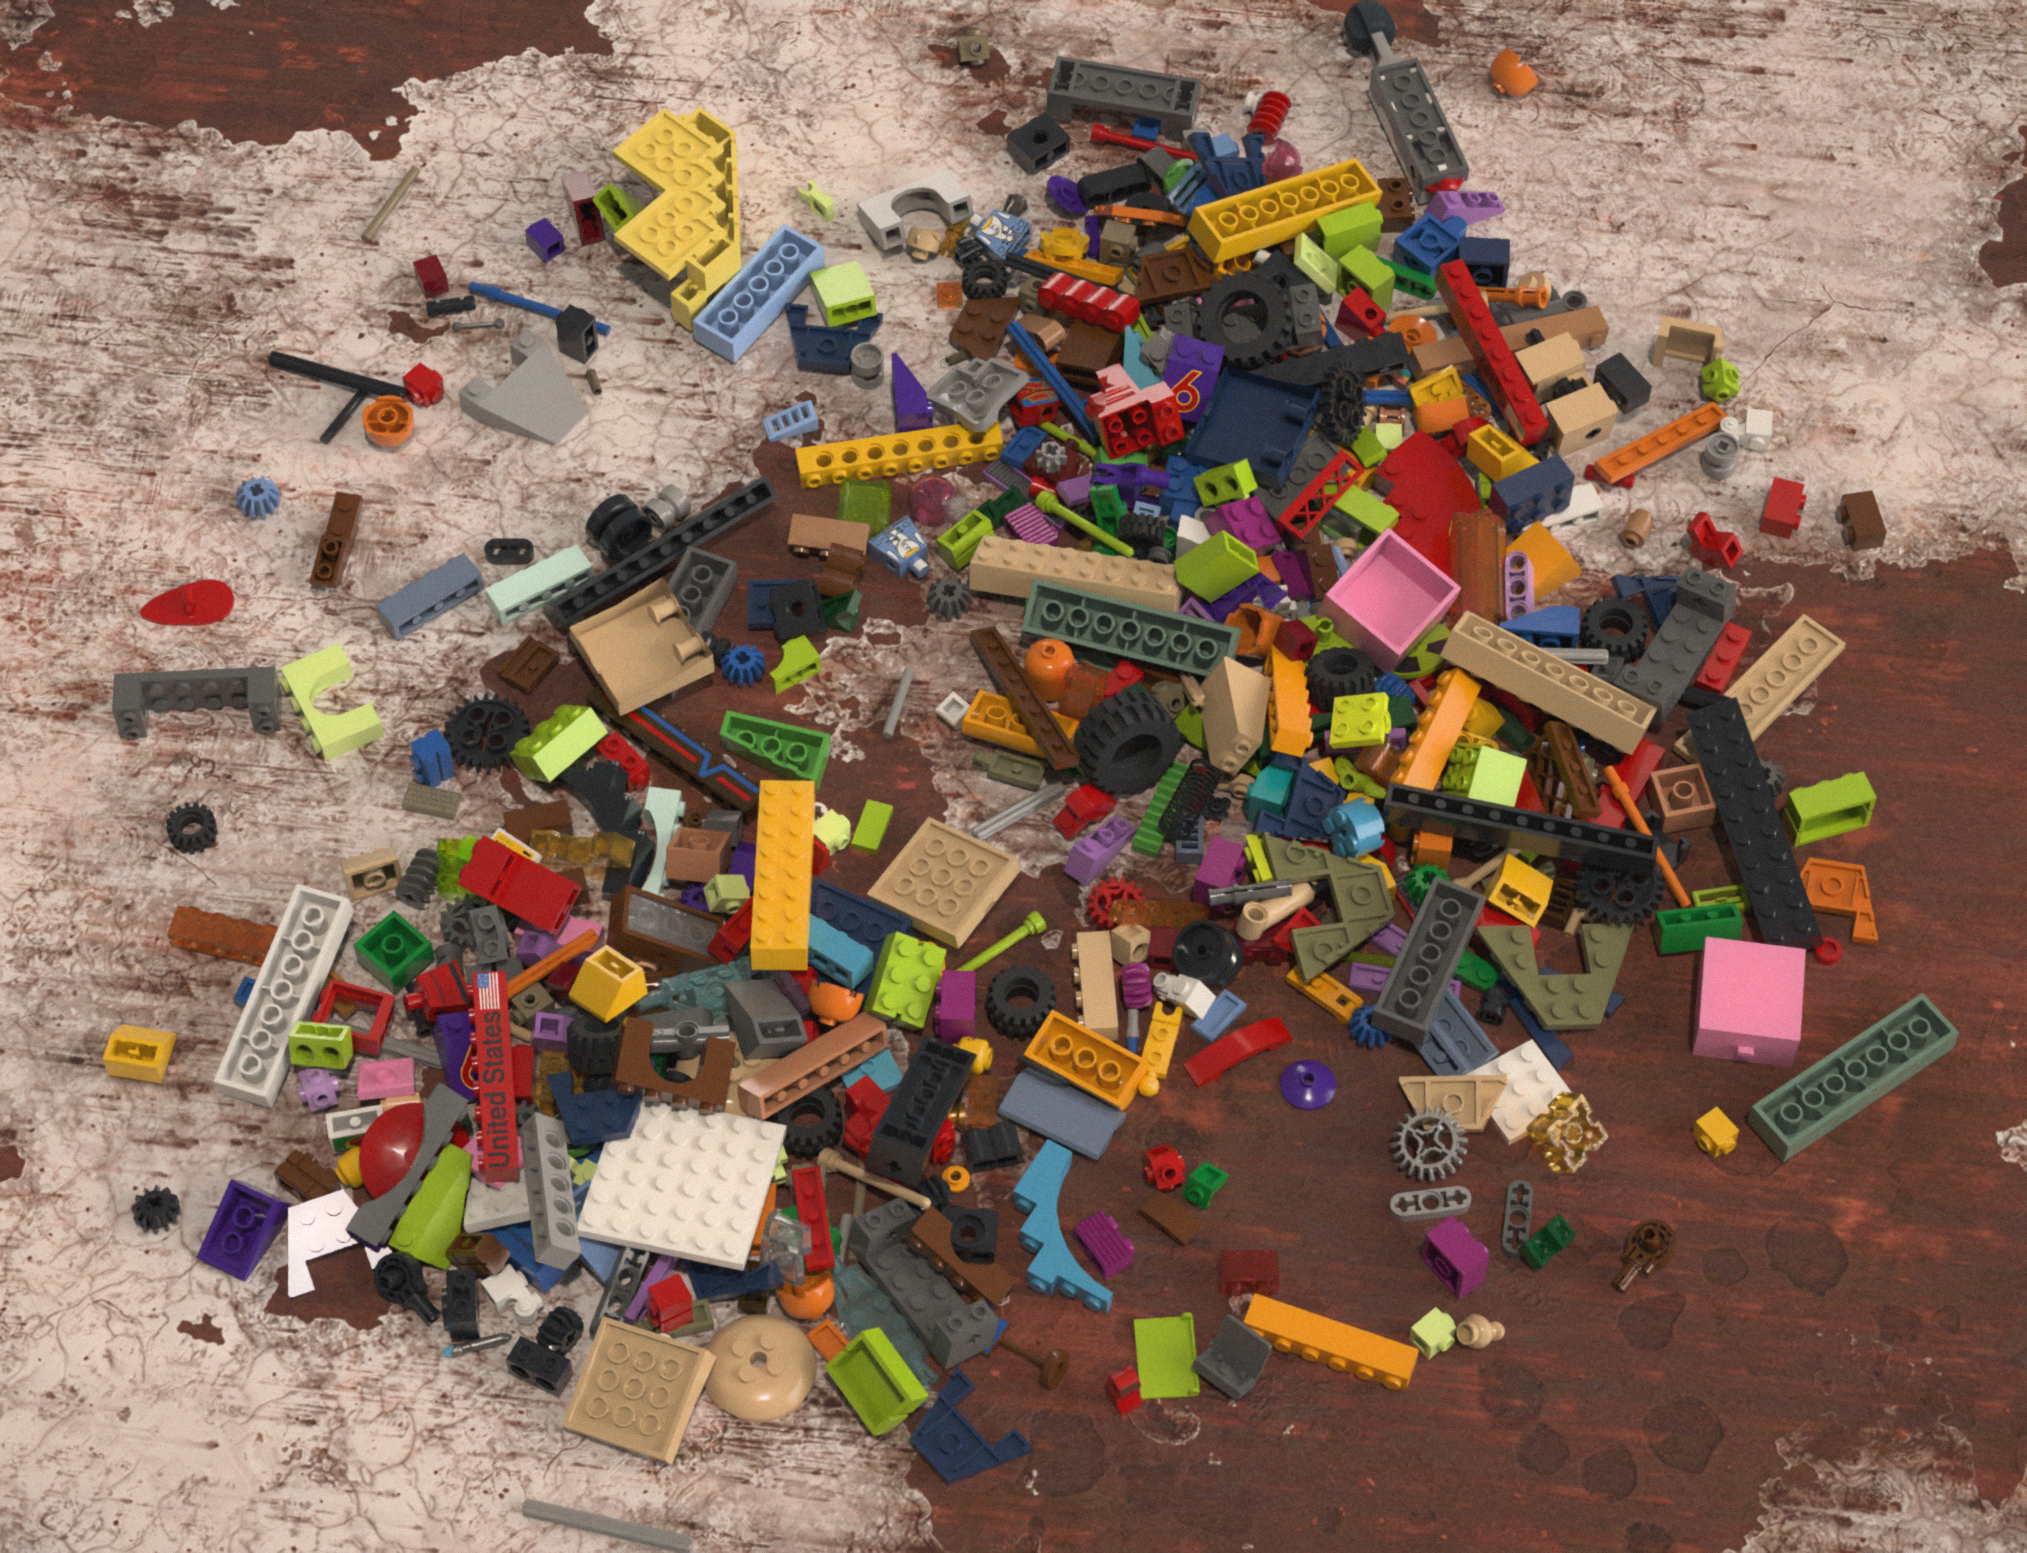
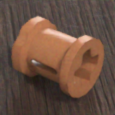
(1398, 414)

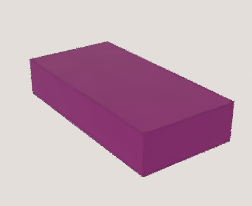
(1292, 575)

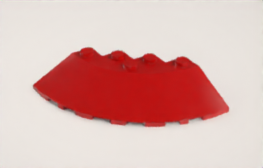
(1425, 490)

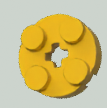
(1064, 242)

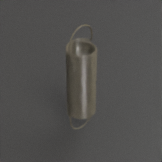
(955, 358)
(594, 382)

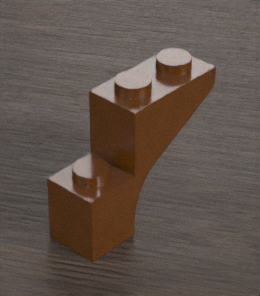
(1315, 559)

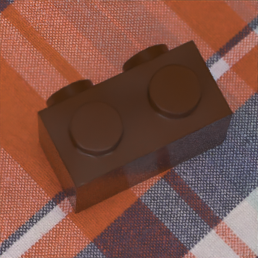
(1395, 205)

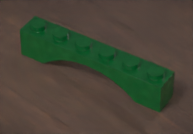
(1400, 712)

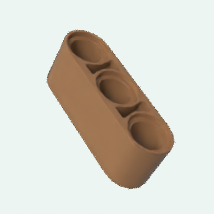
(1044, 331)

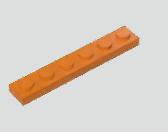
(1660, 443)

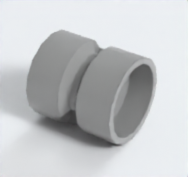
(867, 365)
(1720, 456)
(669, 506)

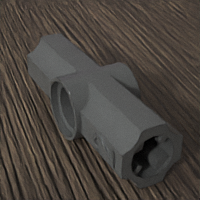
(685, 1038)

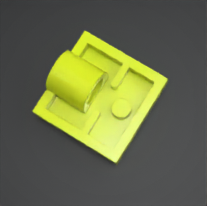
(1360, 720)
(1258, 859)

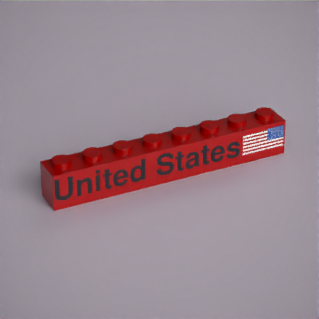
(1491, 353)
(495, 1077)

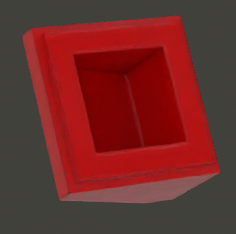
(821, 858)

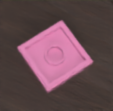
(386, 1078)

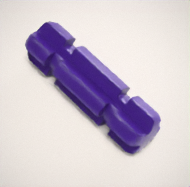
(1092, 230)

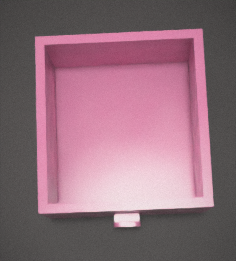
(1388, 601)
(1749, 1002)

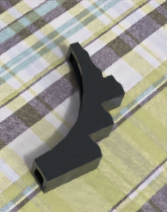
(618, 813)

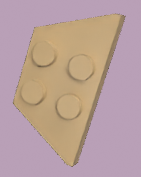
(1466, 1096)

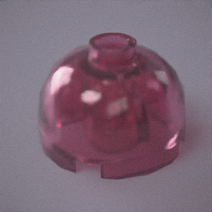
(1283, 161)
(926, 498)

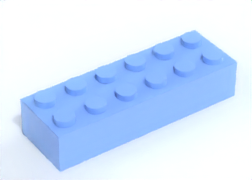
(758, 293)

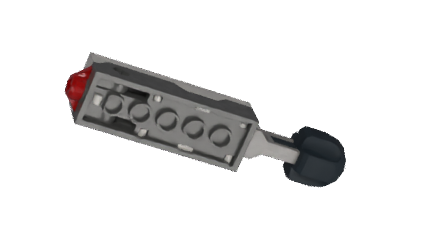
(1407, 106)

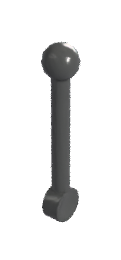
(498, 323)

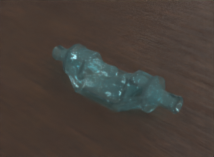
(701, 988)
(871, 1308)

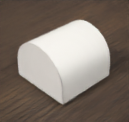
(953, 710)

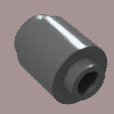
(1149, 248)

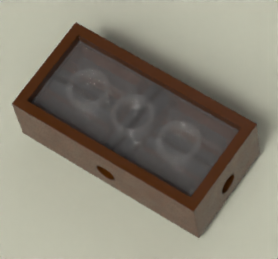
(662, 930)

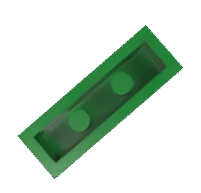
(1688, 927)

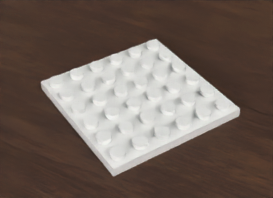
(684, 1184)

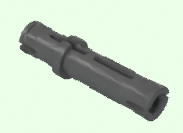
(1248, 892)

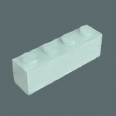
(538, 584)

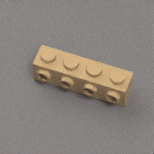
(1096, 983)

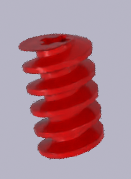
(1269, 116)

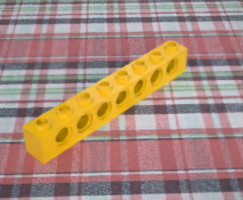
(880, 454)

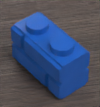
(431, 759)

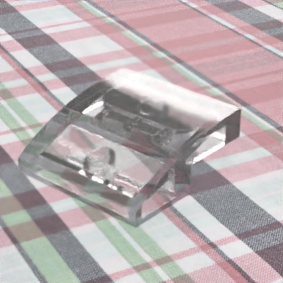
(786, 1243)

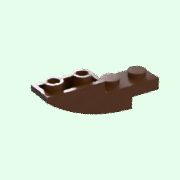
(338, 540)

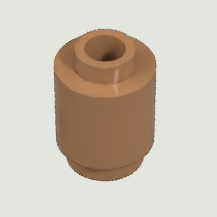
(1637, 528)

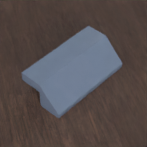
(1456, 1041)
(1061, 1113)

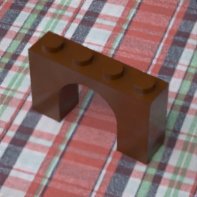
(546, 817)
(635, 1075)

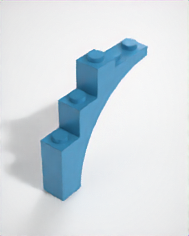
(1041, 1233)

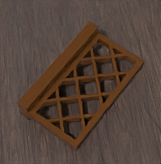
(1572, 773)

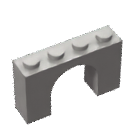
(937, 191)

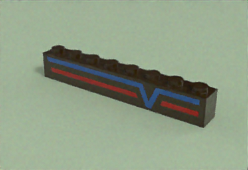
(681, 755)

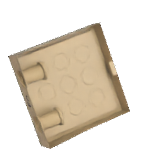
(642, 648)
(944, 881)
(637, 1390)

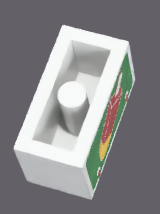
(349, 1126)

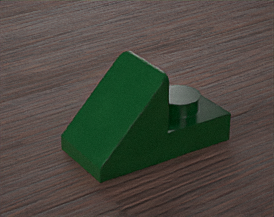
(842, 611)

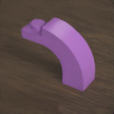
(538, 945)

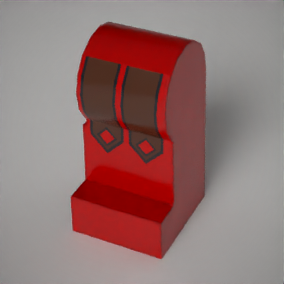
(1124, 1391)

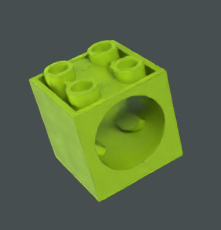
(1483, 774)

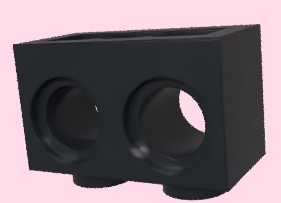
(539, 1366)

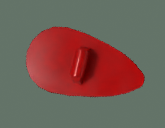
(191, 604)

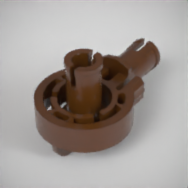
(1648, 1255)

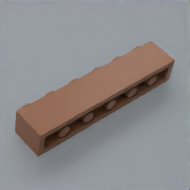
(812, 1065)

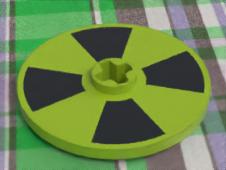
(1426, 655)

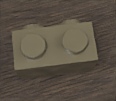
(1118, 244)

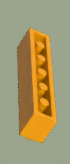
(1287, 704)
(1437, 730)
(1332, 1342)

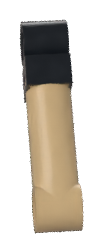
(1267, 912)

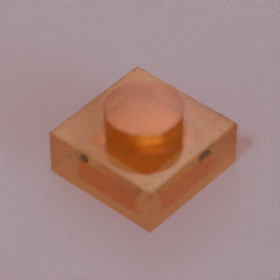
(949, 295)

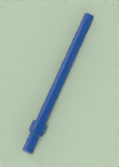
(494, 293)

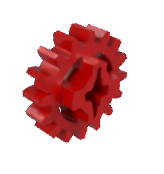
(1105, 896)

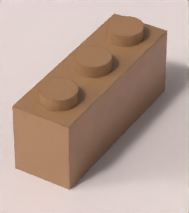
(817, 534)

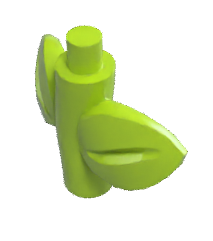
(1356, 781)

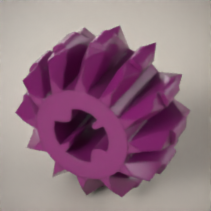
(1136, 985)

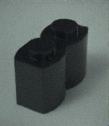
(991, 1148)

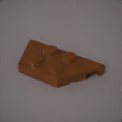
(1172, 276)
(984, 326)

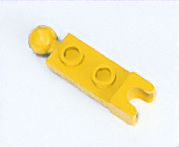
(1159, 1047)

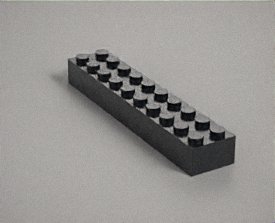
(1754, 826)

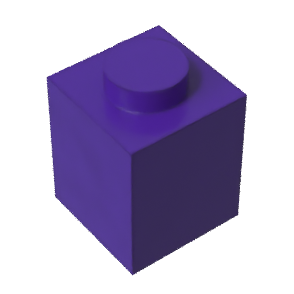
(544, 240)

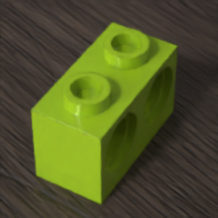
(1225, 483)
(320, 1045)

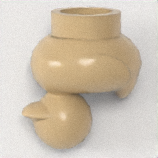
(1478, 1331)

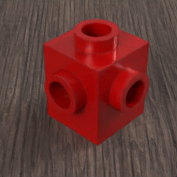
(1163, 1167)

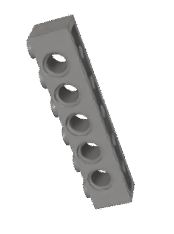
(549, 1191)

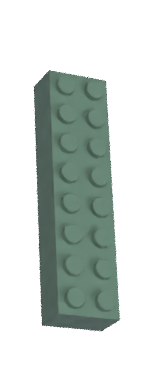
(1128, 627)
(1852, 1077)

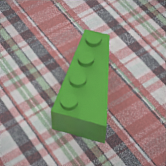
(777, 746)

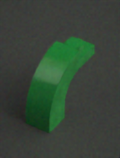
(1108, 511)

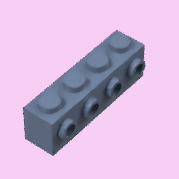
(429, 596)

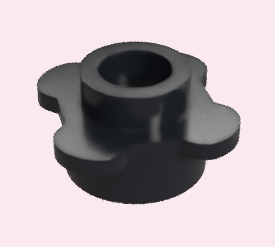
(1217, 814)

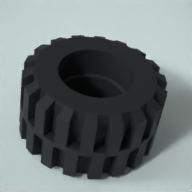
(1619, 616)
(1339, 674)
(1020, 983)
(593, 1043)
(814, 1139)

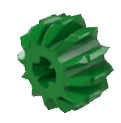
(1420, 880)

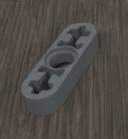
(1510, 1209)

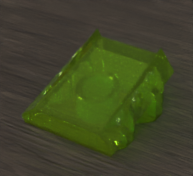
(865, 503)
(452, 856)

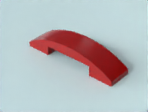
(1235, 1048)

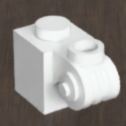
(1754, 432)
(1184, 992)
(510, 1290)

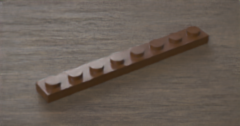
(1025, 698)

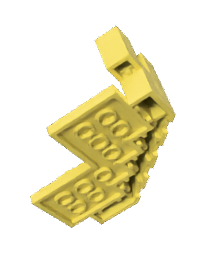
(697, 214)

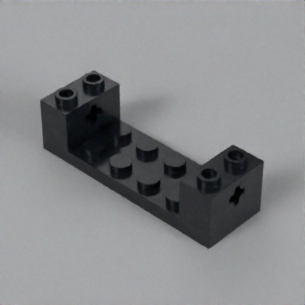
(918, 1110)

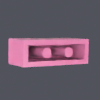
(569, 931)

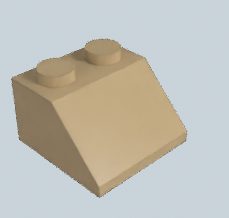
(371, 873)

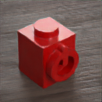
(423, 386)

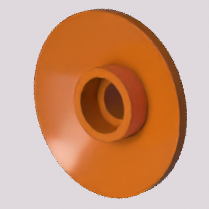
(1414, 330)

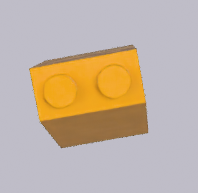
(1550, 560)

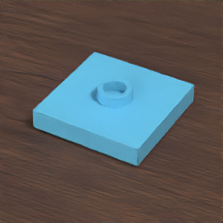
(879, 1068)

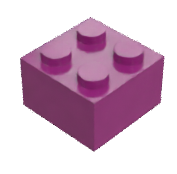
(1247, 523)
(1219, 869)
(955, 1005)
(1455, 1256)

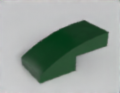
(1007, 502)
(1547, 1241)

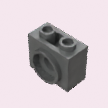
(488, 934)

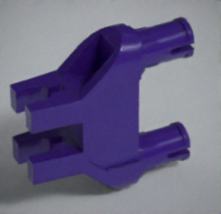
(1129, 481)

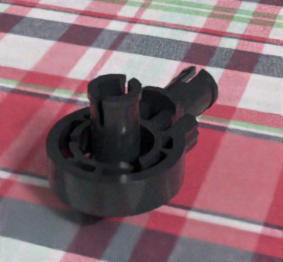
(410, 1283)

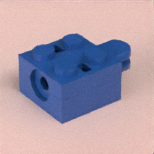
(1429, 243)
(1182, 494)

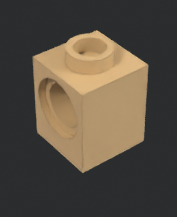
(1130, 943)

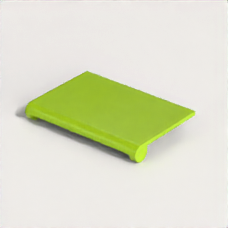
(1166, 1356)

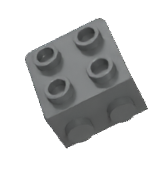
(1234, 1358)

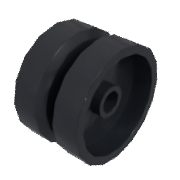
(618, 526)
(1208, 953)

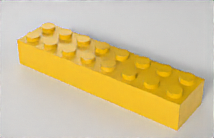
(1280, 210)
(783, 875)

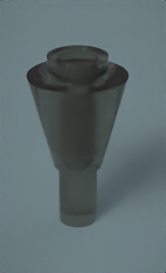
(1015, 205)

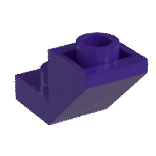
(744, 863)

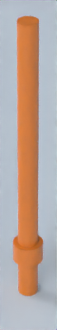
(1621, 792)

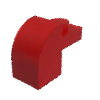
(1457, 441)
(1712, 546)
(1081, 807)

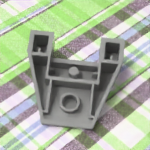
(532, 400)

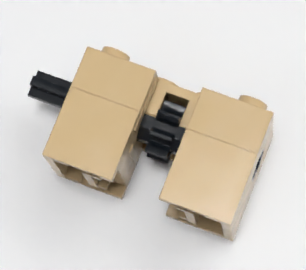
(1578, 410)

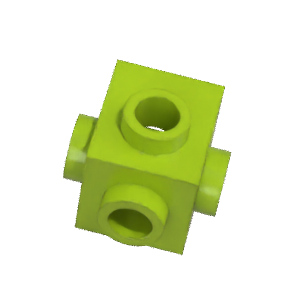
(1720, 380)

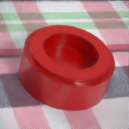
(1829, 952)

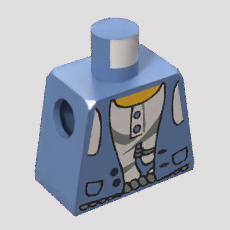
(1000, 234)
(900, 549)

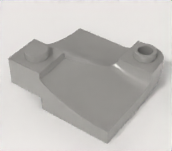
(977, 391)

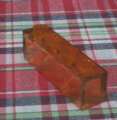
(221, 935)

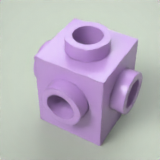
(318, 1088)

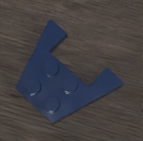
(1231, 174)
(827, 346)
(1657, 592)
(1307, 805)
(1553, 1049)
(596, 1114)
(722, 1282)
(953, 1444)

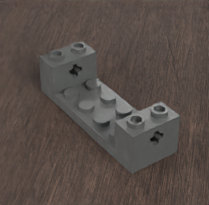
(1123, 90)
(1249, 321)
(1680, 642)
(189, 689)
(919, 1290)

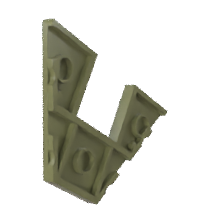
(1357, 892)
(1563, 999)

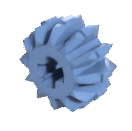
(258, 497)

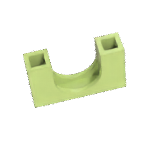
(330, 733)

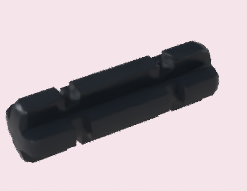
(451, 305)

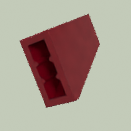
(583, 210)

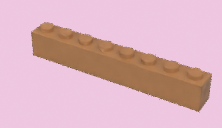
(1583, 325)

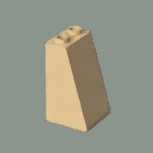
(1233, 713)

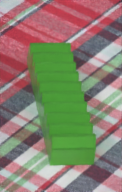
(1149, 835)

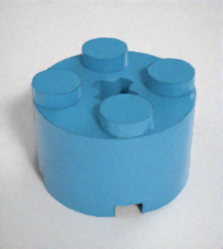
(1354, 828)

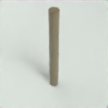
(390, 204)
(858, 1207)

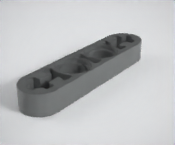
(615, 1288)

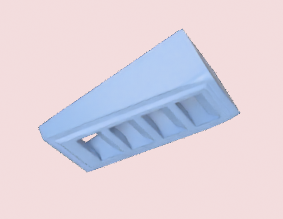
(796, 412)

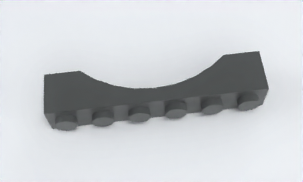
(439, 1114)

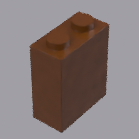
(1088, 351)

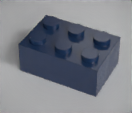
(1532, 494)

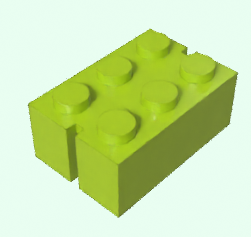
(1364, 510)
(557, 742)
(1828, 808)
(904, 981)
(876, 1381)

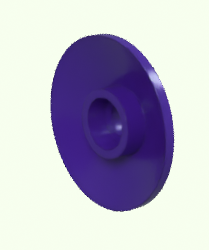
(1066, 194)
(1303, 1094)

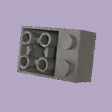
(764, 1019)

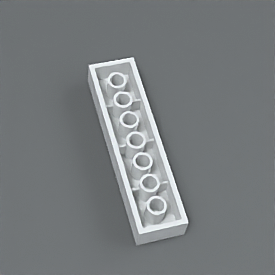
(283, 994)

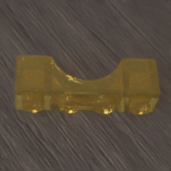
(601, 850)

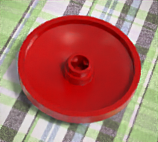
(393, 1145)

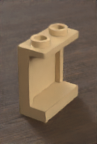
(1687, 341)

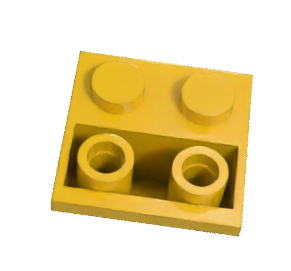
(1497, 453)
(1518, 891)
(608, 984)
(139, 1053)

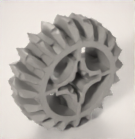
(1423, 1153)

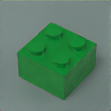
(394, 951)

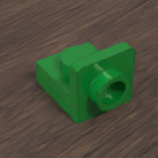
(1204, 1184)

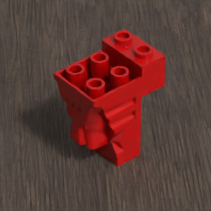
(1131, 416)
(519, 885)
(864, 1109)

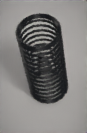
(1178, 820)

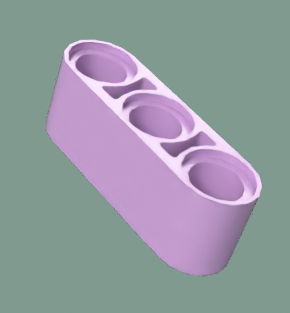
(1516, 579)

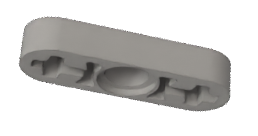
(1437, 1194)

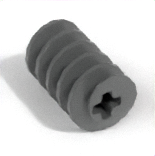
(419, 879)

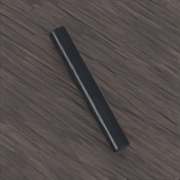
(343, 416)

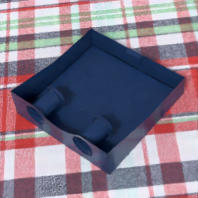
(1254, 421)
(860, 920)

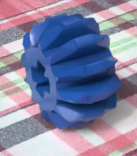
(743, 665)
(1394, 686)
(1363, 1031)

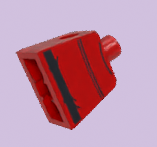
(439, 992)

